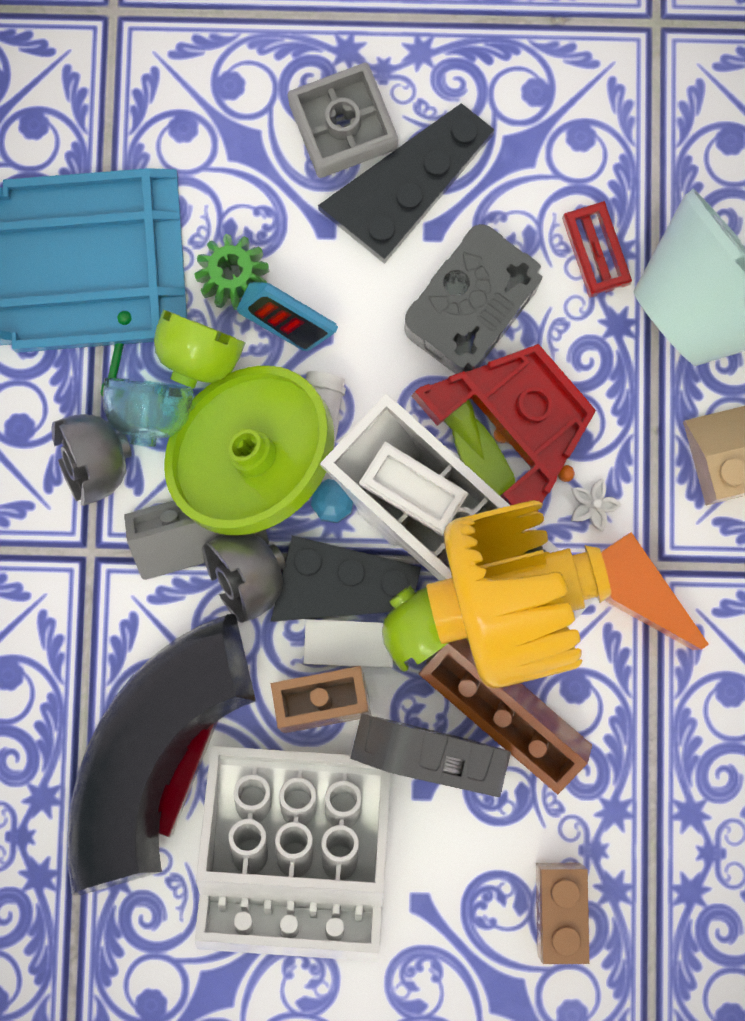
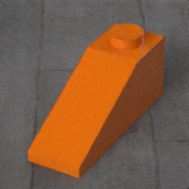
(645, 594)

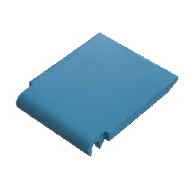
(84, 253)

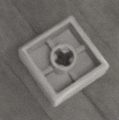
(357, 98)

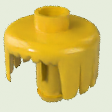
(512, 600)

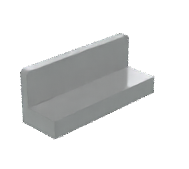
(167, 539)

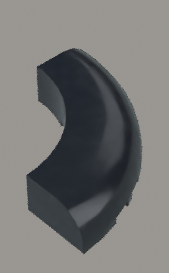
(140, 747)

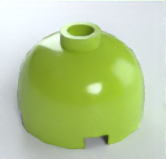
(195, 350)
(410, 628)

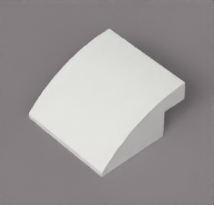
(292, 854)

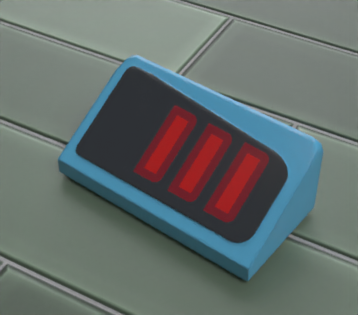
(285, 316)

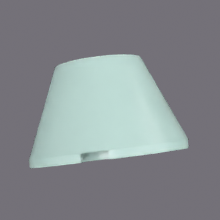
(697, 284)

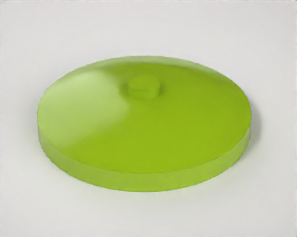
(249, 450)

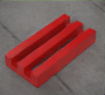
(608, 284)

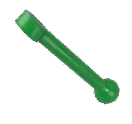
(124, 318)

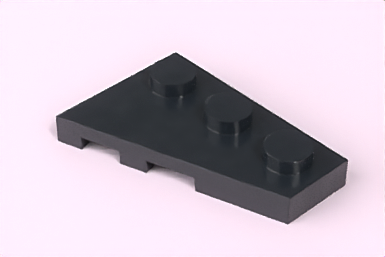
(338, 582)

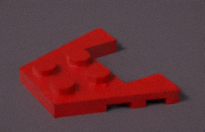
(530, 407)

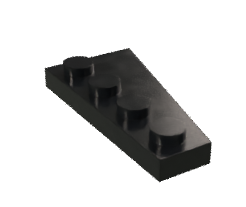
(400, 189)

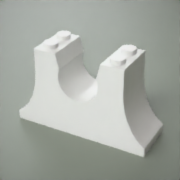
(394, 425)

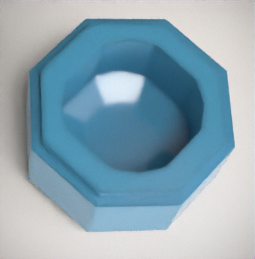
(331, 502)

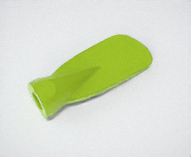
(479, 449)

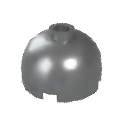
(90, 456)
(247, 573)

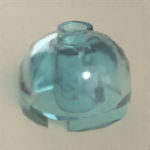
(146, 409)

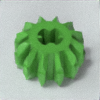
(226, 256)

